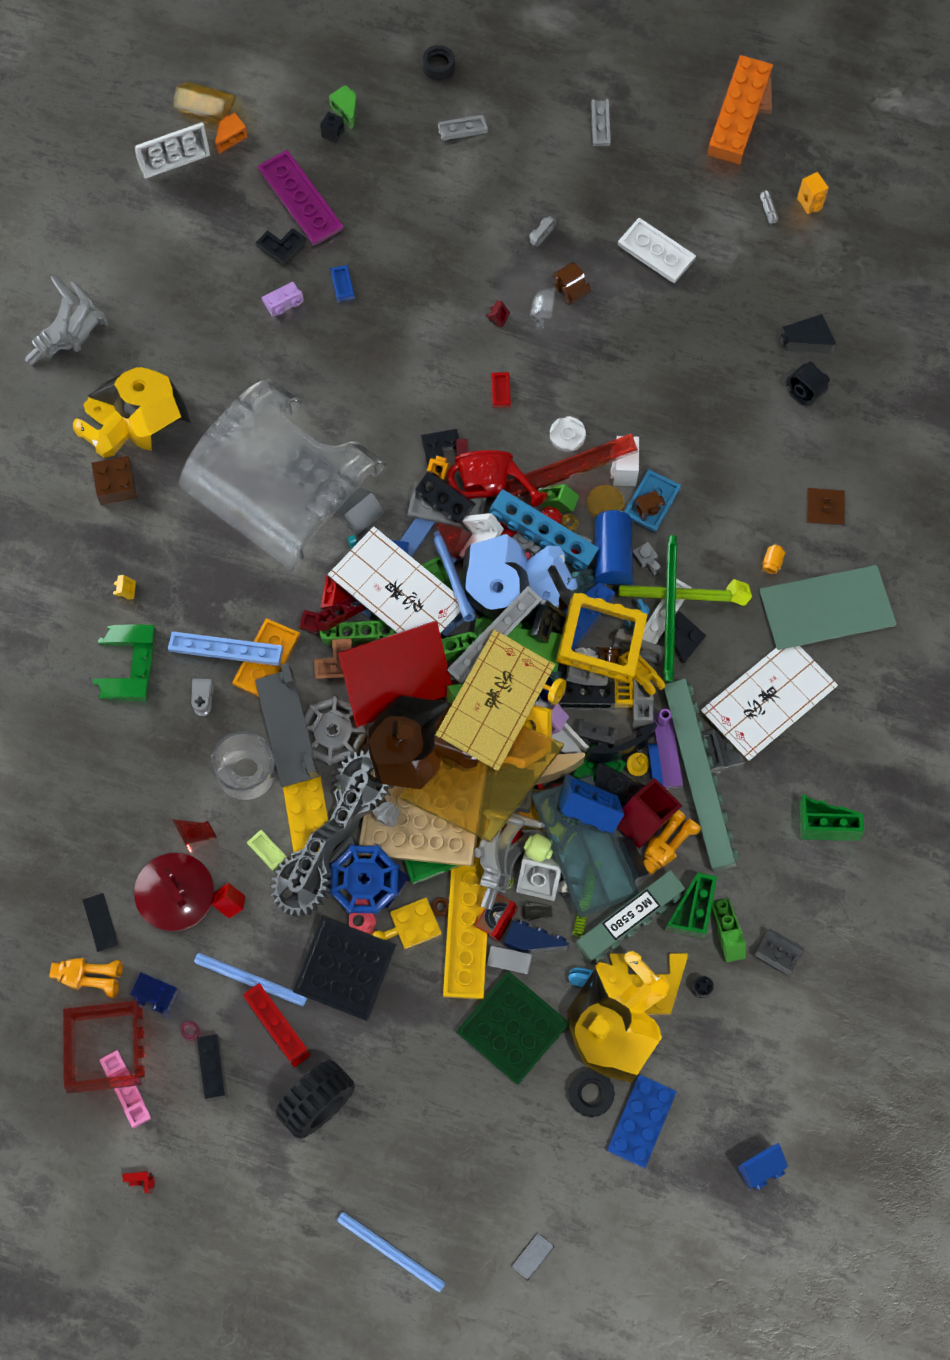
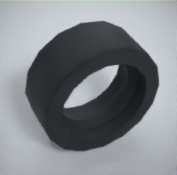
(438, 73)

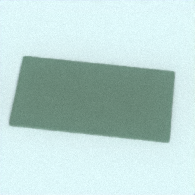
(827, 607)

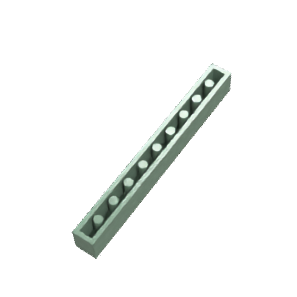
(700, 775)

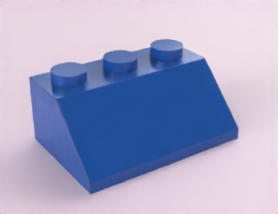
(590, 804)

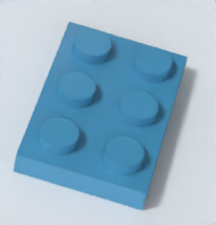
(664, 487)

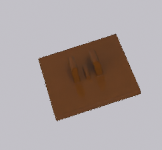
(825, 506)

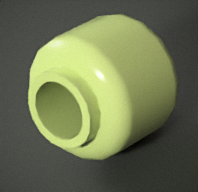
(538, 848)

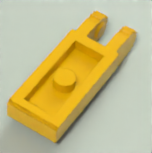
(644, 674)

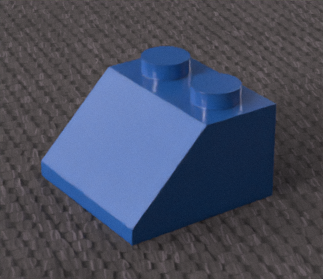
(763, 1166)

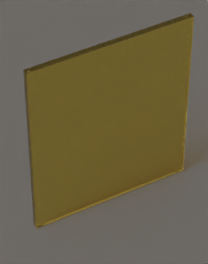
(482, 797)

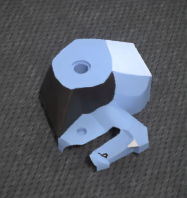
(499, 571)

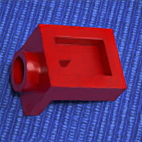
(136, 1178)

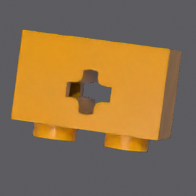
(812, 193)

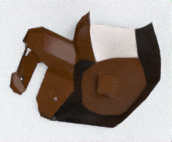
(406, 746)

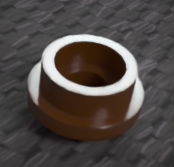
(440, 901)

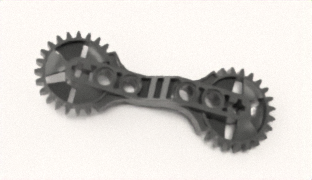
(305, 880)

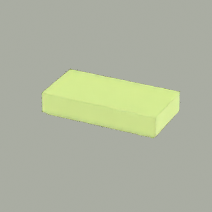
(266, 850)

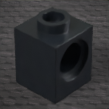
(332, 127)

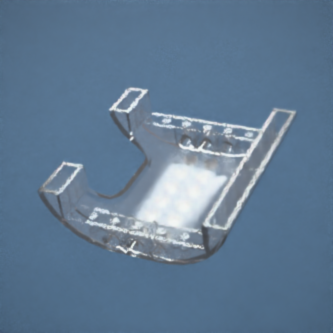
(271, 474)

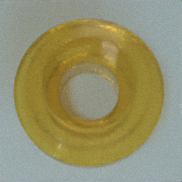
(570, 518)

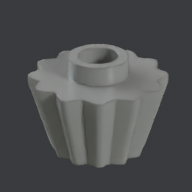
(387, 814)

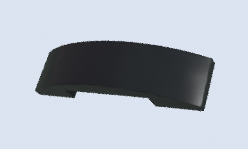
(605, 754)

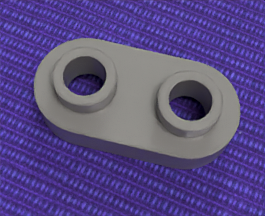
(545, 228)

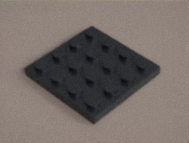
(345, 968)

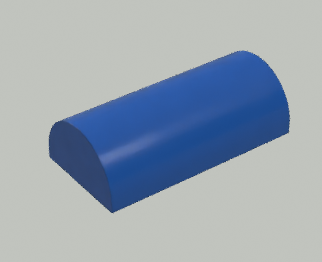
(614, 542)

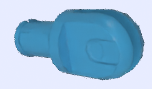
(579, 976)

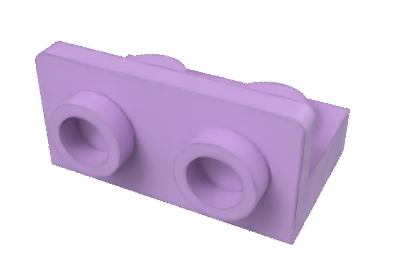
(283, 299)

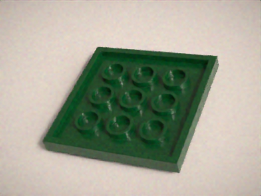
(512, 1028)

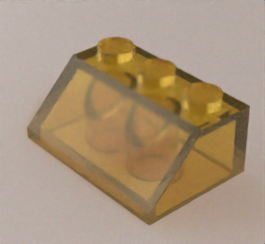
(203, 101)

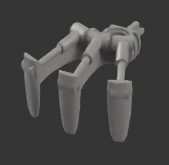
(67, 332)
(500, 856)

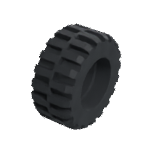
(315, 1099)

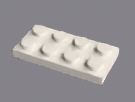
(656, 250)

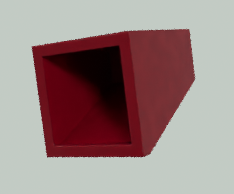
(648, 812)

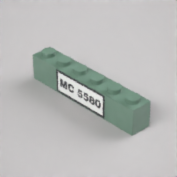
(631, 916)

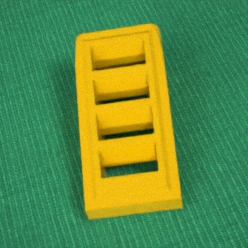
(624, 703)

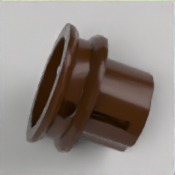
(608, 654)

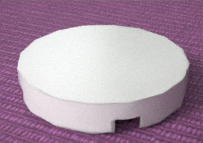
(567, 434)

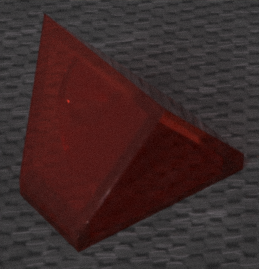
(454, 538)
(195, 833)

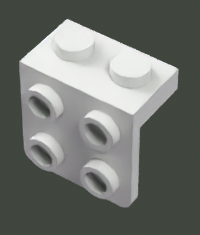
(482, 528)

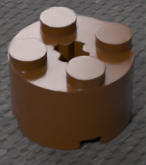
(571, 282)

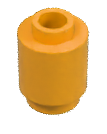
(773, 559)

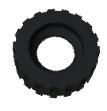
(580, 1105)

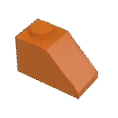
(230, 132)

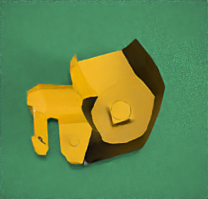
(132, 408)
(612, 1022)

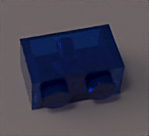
(154, 993)

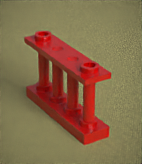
(276, 1025)

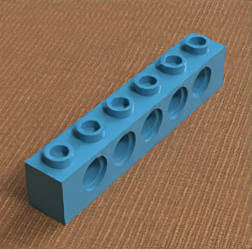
(539, 521)

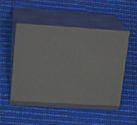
(360, 511)

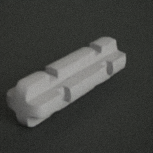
(769, 207)

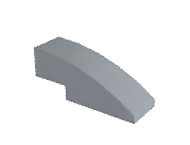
(642, 706)

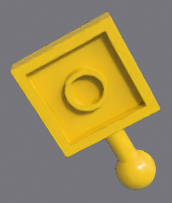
(412, 924)

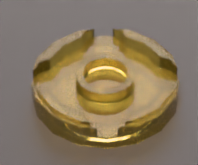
(604, 499)

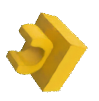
(125, 587)

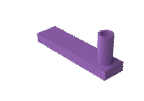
(667, 749)

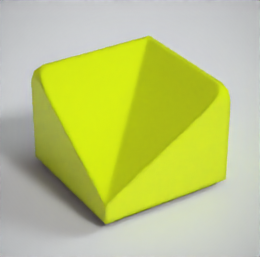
(740, 592)

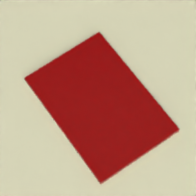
(395, 666)

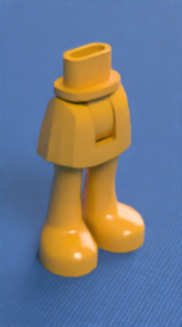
(658, 852)
(73, 974)

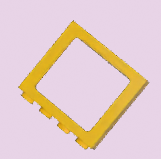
(595, 665)

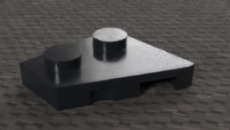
(686, 636)

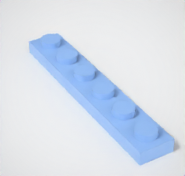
(225, 648)

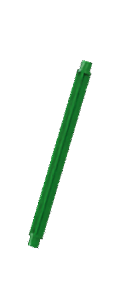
(670, 608)

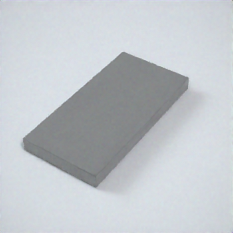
(424, 509)

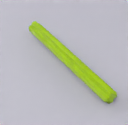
(681, 593)

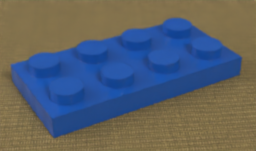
(641, 1121)

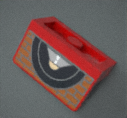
(497, 920)

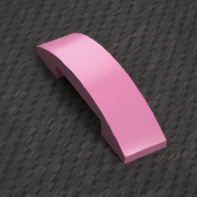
(129, 1096)

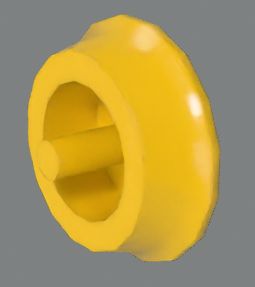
(637, 764)

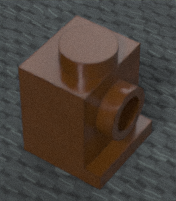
(649, 504)

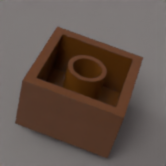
(114, 480)

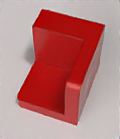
(228, 900)

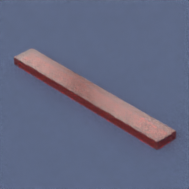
(574, 465)

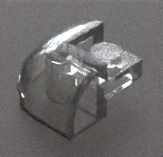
(542, 306)

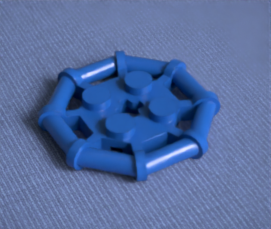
(372, 871)

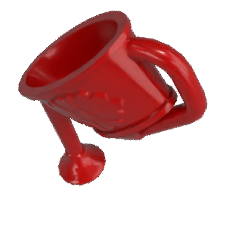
(486, 474)

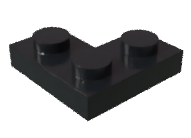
(281, 249)
(437, 442)
(547, 619)

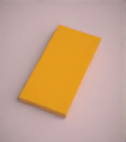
(269, 633)

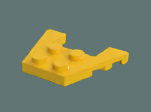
(676, 964)

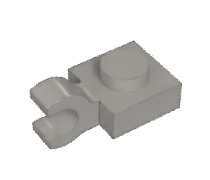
(526, 545)
(647, 557)

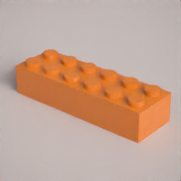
(740, 109)

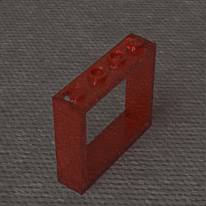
(71, 1015)

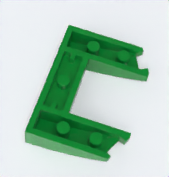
(137, 686)

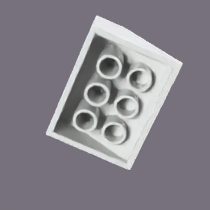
(172, 150)

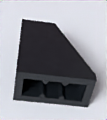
(808, 336)

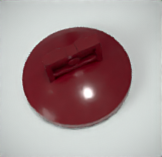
(174, 892)

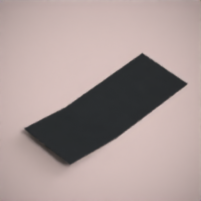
(100, 922)

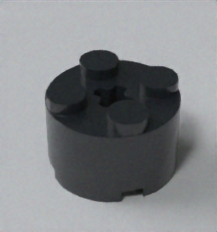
(807, 384)

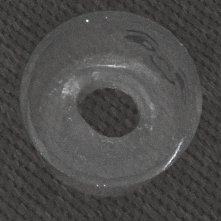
(242, 746)

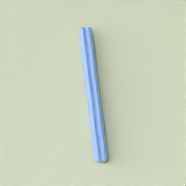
(249, 979)
(391, 1252)

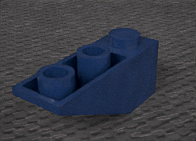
(531, 940)

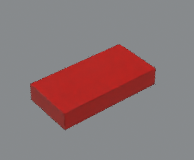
(500, 390)

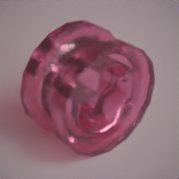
(192, 1025)

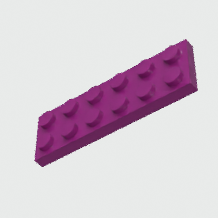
(300, 197)

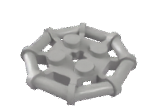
(343, 728)

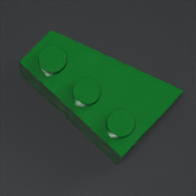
(829, 822)
(695, 908)

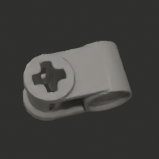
(202, 693)

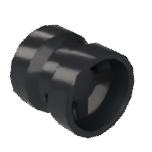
(701, 984)

